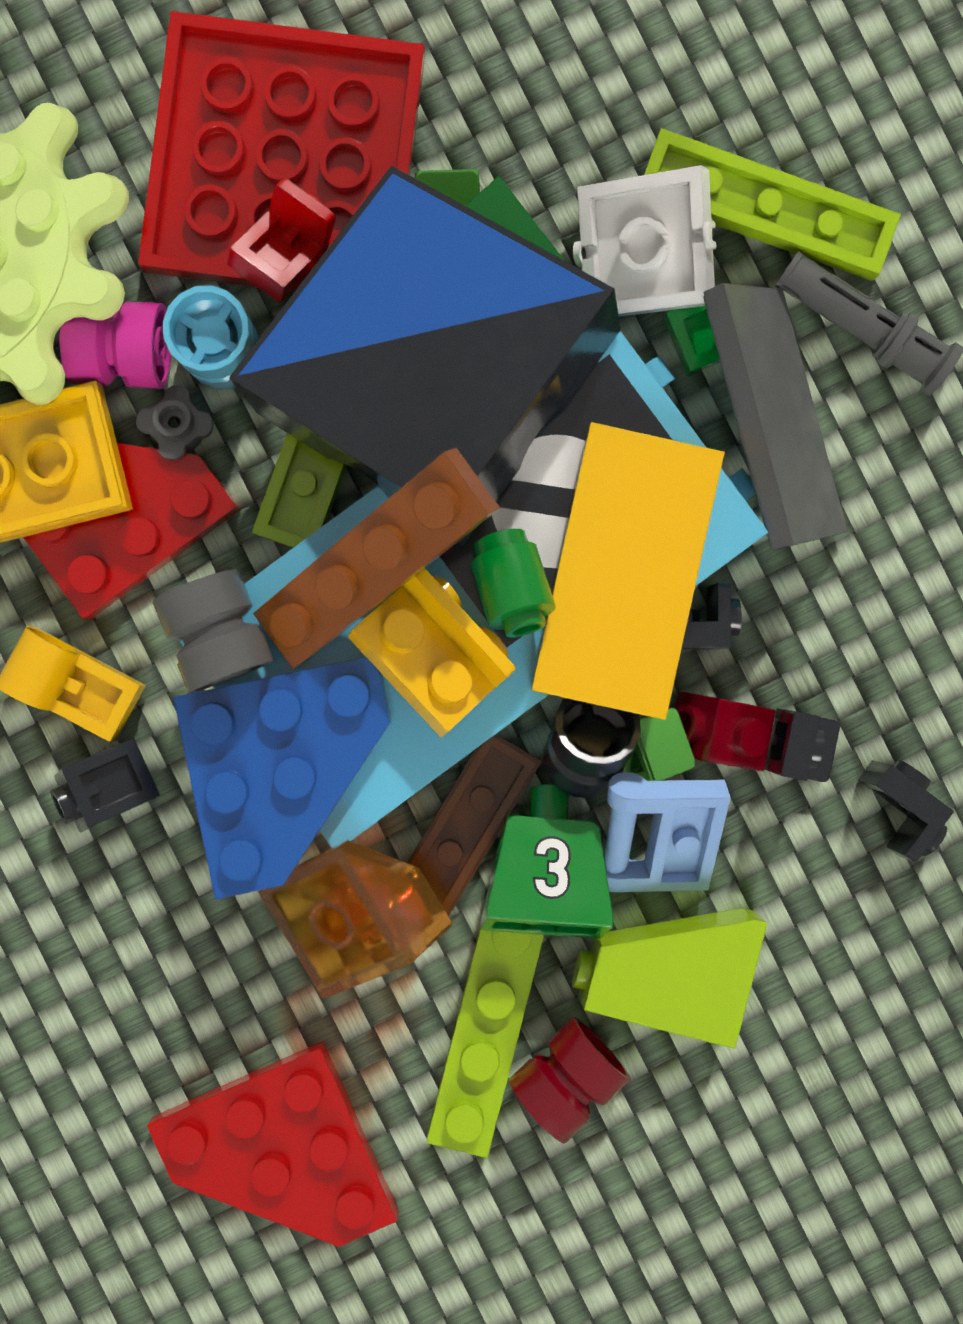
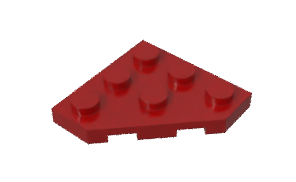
(115, 553)
(280, 1150)

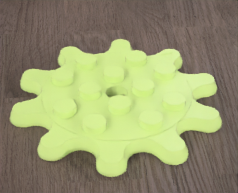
(45, 249)

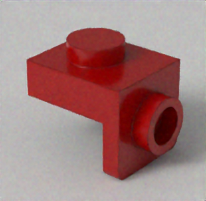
(284, 241)

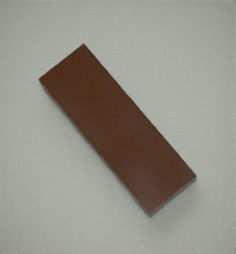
(472, 817)

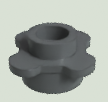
(180, 440)

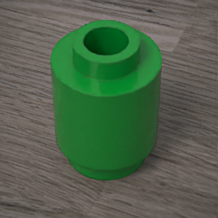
(512, 583)

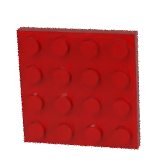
(265, 106)

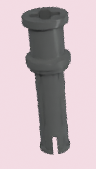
(893, 337)

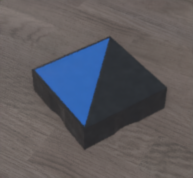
(428, 340)

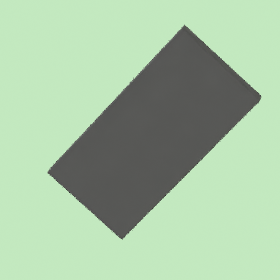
(774, 414)

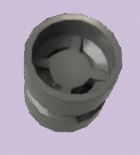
(210, 623)

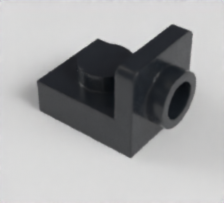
(722, 621)
(802, 746)
(103, 786)

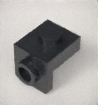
(906, 791)

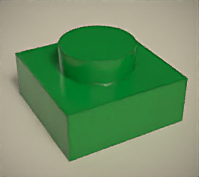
(692, 338)

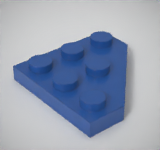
(275, 763)

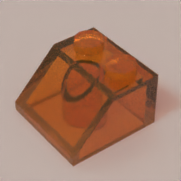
(355, 915)

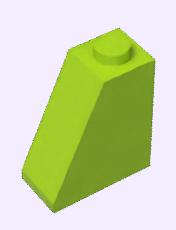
(676, 974)

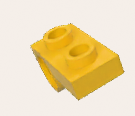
(69, 683)

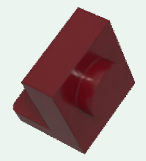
(726, 730)

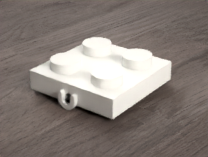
(649, 239)

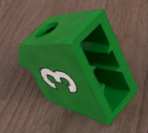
(548, 873)

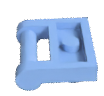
(681, 838)

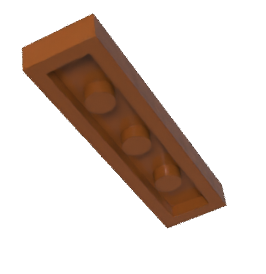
(377, 557)

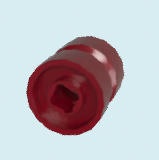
(563, 1085)

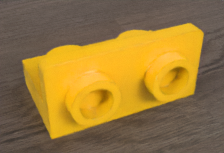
(433, 651)

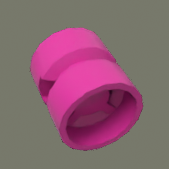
(122, 345)

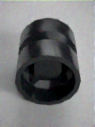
(588, 747)

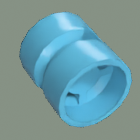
(209, 334)

